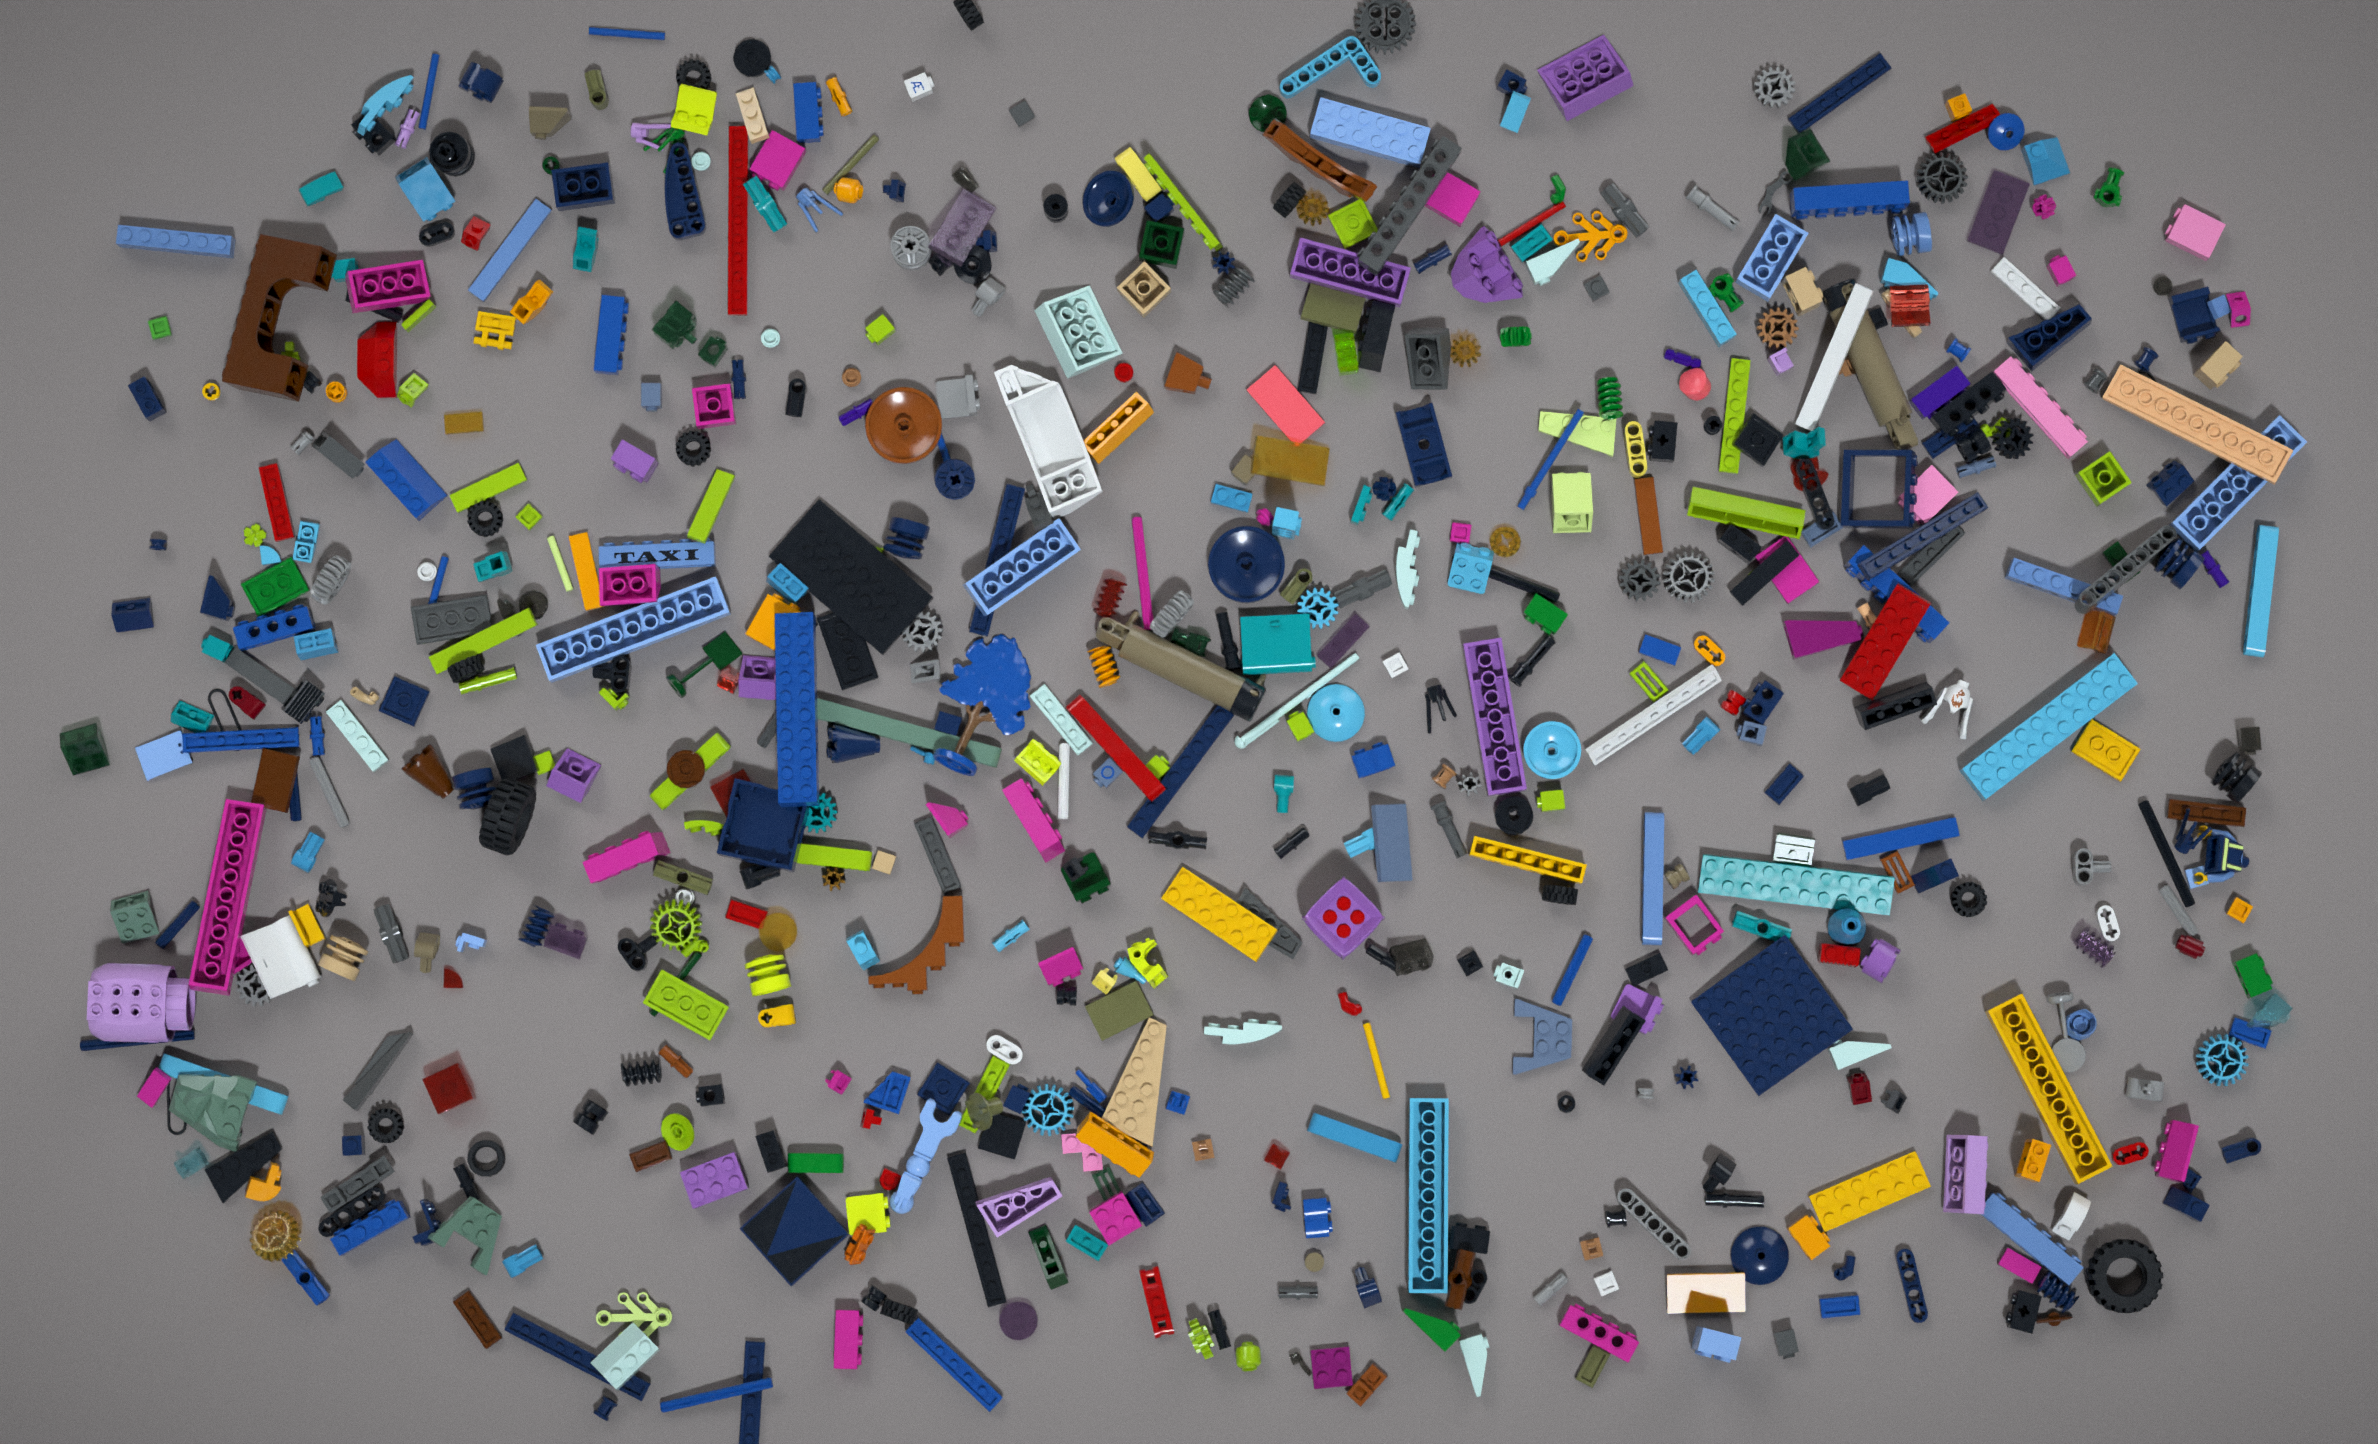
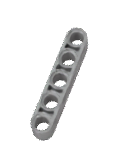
(1662, 1227)

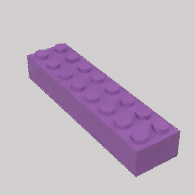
(1494, 717)

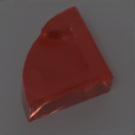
(452, 979)

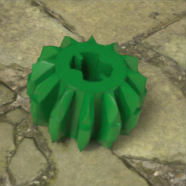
(1515, 336)

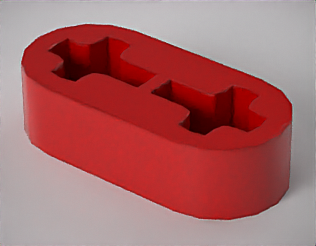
(2127, 1149)

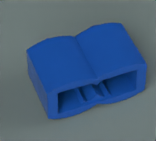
(1373, 760)
(1316, 1217)

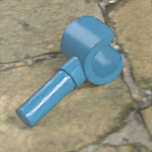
(928, 756)

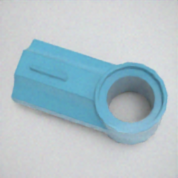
(1361, 843)

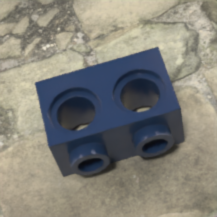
(147, 398)
(1766, 705)

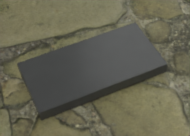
(450, 619)

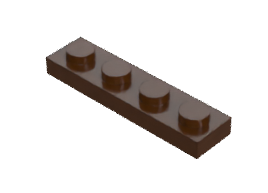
(2207, 813)

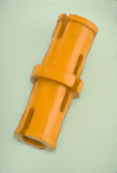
(839, 97)

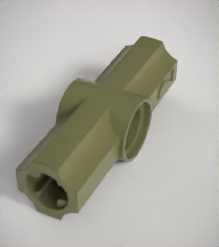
(695, 881)

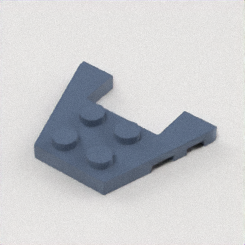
(1551, 1037)

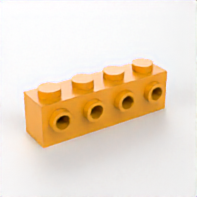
(1118, 427)
(1114, 1144)

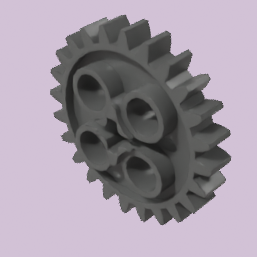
(1368, 23)

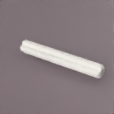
(1063, 789)

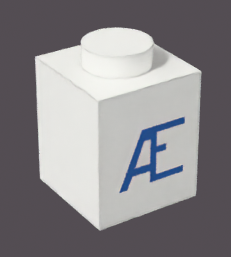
(919, 86)

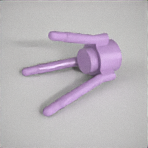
(641, 130)

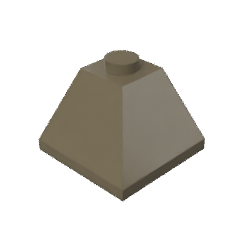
(547, 120)

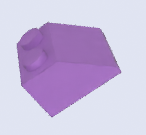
(758, 677)
(573, 775)

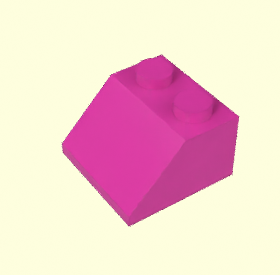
(1060, 967)

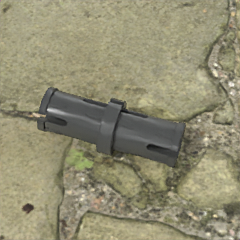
(1298, 1292)

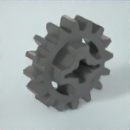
(1638, 588)

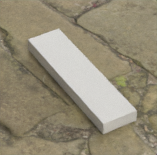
(2025, 289)

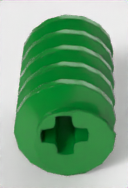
(1609, 398)

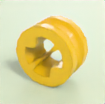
(214, 396)

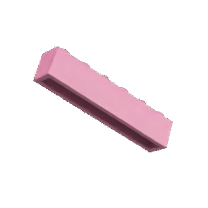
(2040, 407)

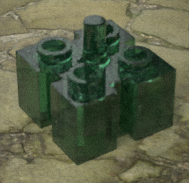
(675, 325)

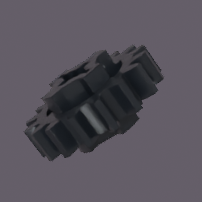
(2008, 431)

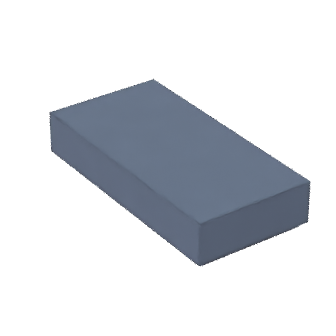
(1814, 535)

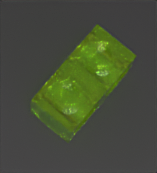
(1346, 354)

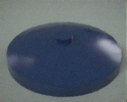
(1246, 564)

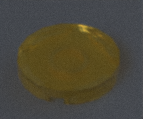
(777, 931)

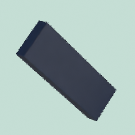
(1938, 444)

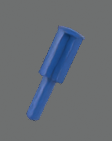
(1094, 1090)

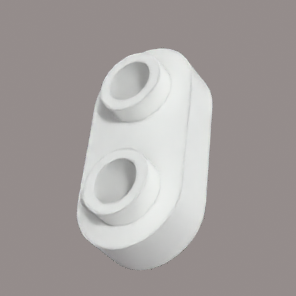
(1004, 1049)

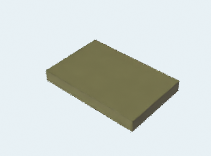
(1333, 308)
(1119, 1010)

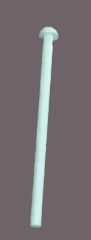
(1269, 722)

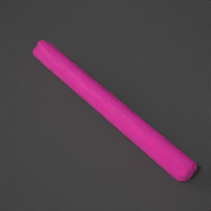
(1142, 572)

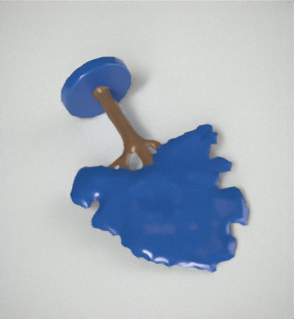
(993, 680)

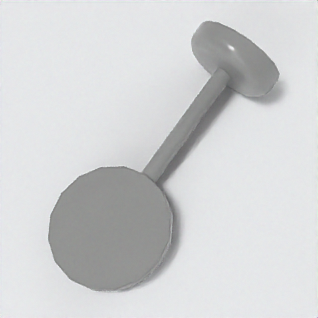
(2067, 1051)

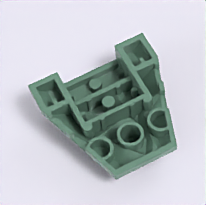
(213, 1105)

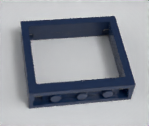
(1910, 497)

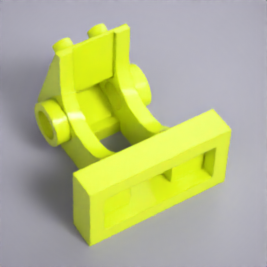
(1153, 974)

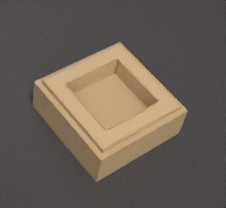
(884, 862)

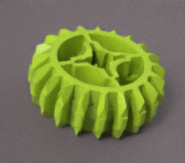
(673, 917)

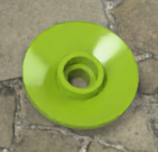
(677, 1131)

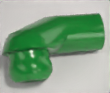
(1560, 190)

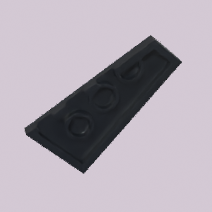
(235, 1170)

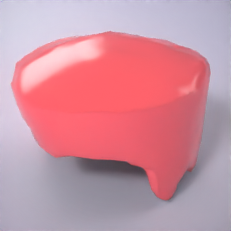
(1695, 384)

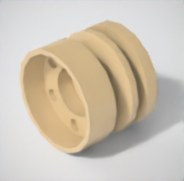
(343, 957)

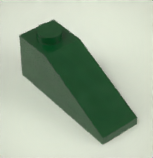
(1048, 1257)

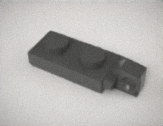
(1037, 508)

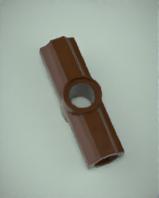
(1463, 1268)

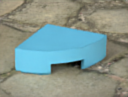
(269, 556)

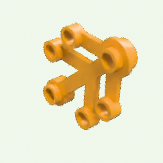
(1593, 235)

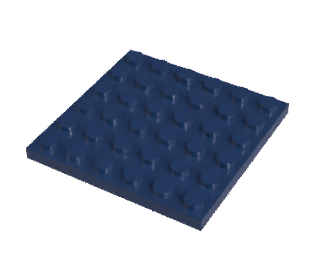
(1772, 1015)

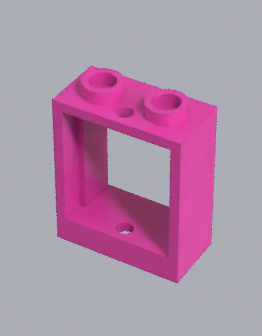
(1681, 910)

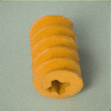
(1104, 666)

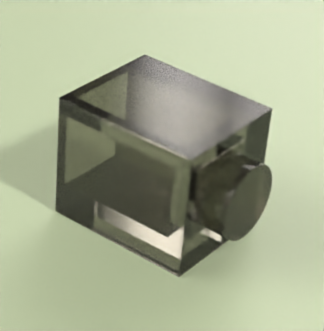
(2249, 740)

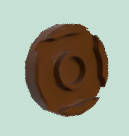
(686, 769)

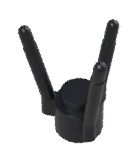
(1437, 694)

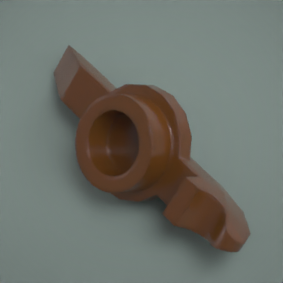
(2053, 1319)

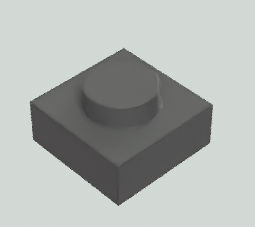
(1596, 288)

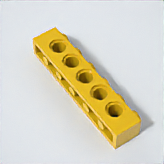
(1527, 860)

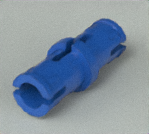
(317, 736)

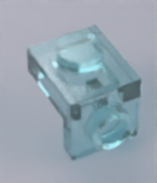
(191, 1163)

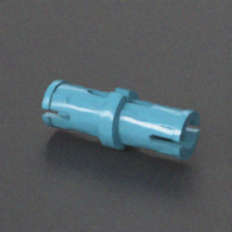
(1010, 936)

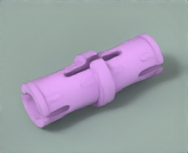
(407, 128)

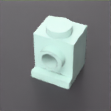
(1516, 977)

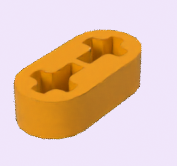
(1705, 654)

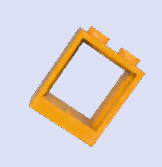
(2036, 1156)

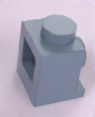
(1758, 730)

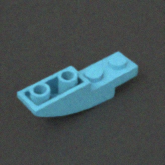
(384, 99)

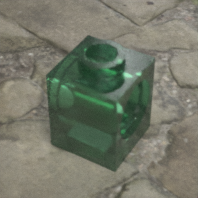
(704, 353)

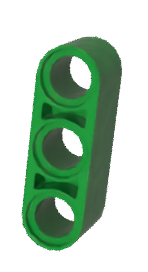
(815, 1163)

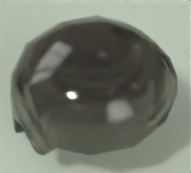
(535, 601)

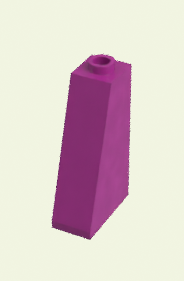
(1813, 637)

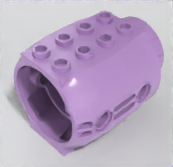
(138, 1003)

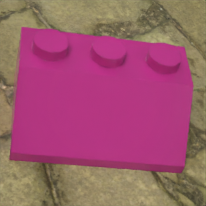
(629, 584)
(2176, 1150)

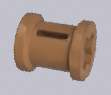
(1444, 776)

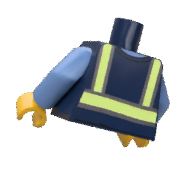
(2223, 856)

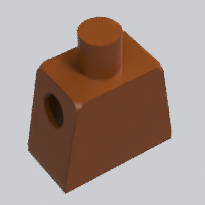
(1186, 376)

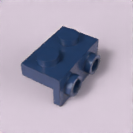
(2170, 482)

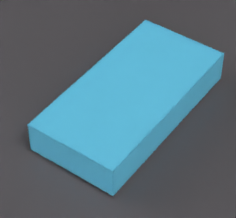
(1515, 111)

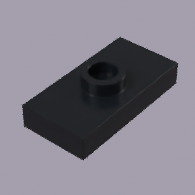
(1646, 969)

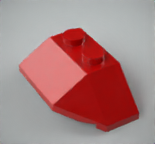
(378, 359)

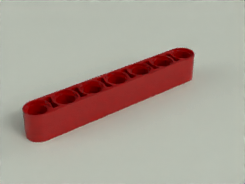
(1115, 748)

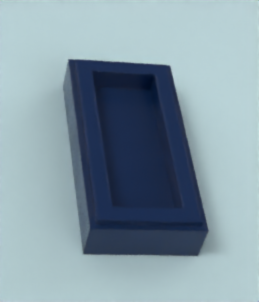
(1784, 784)

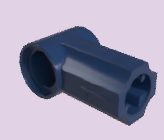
(2239, 1150)

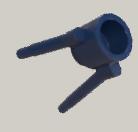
(2185, 841)

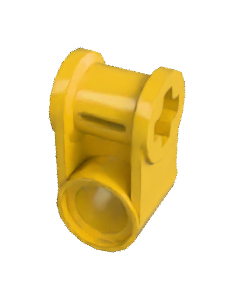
(781, 1016)

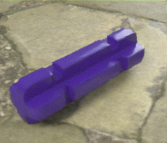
(1682, 359)

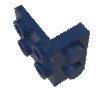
(429, 1210)

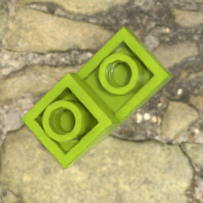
(710, 827)

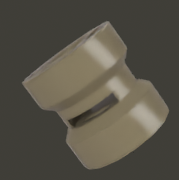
(1676, 876)

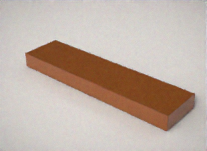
(1648, 516)

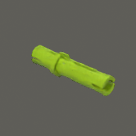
(479, 683)

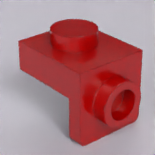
(474, 233)

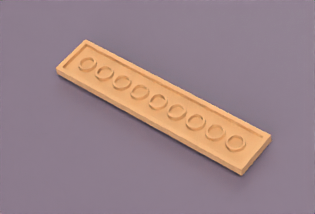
(2197, 424)

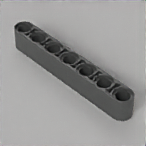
(2121, 576)

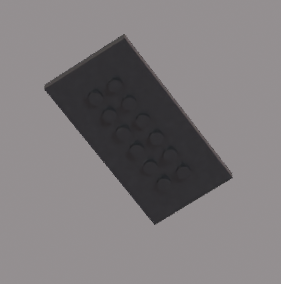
(851, 577)

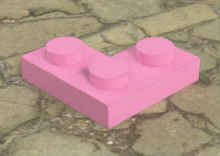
(1091, 1159)

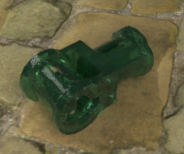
(1191, 642)

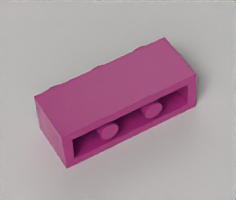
(848, 1339)

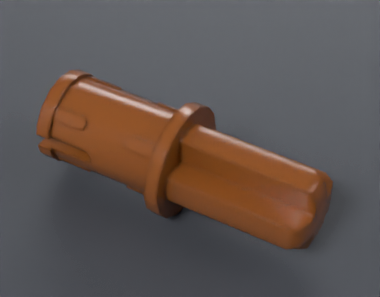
(676, 1061)

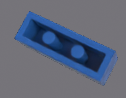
(808, 112)

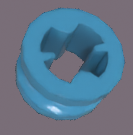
(772, 74)

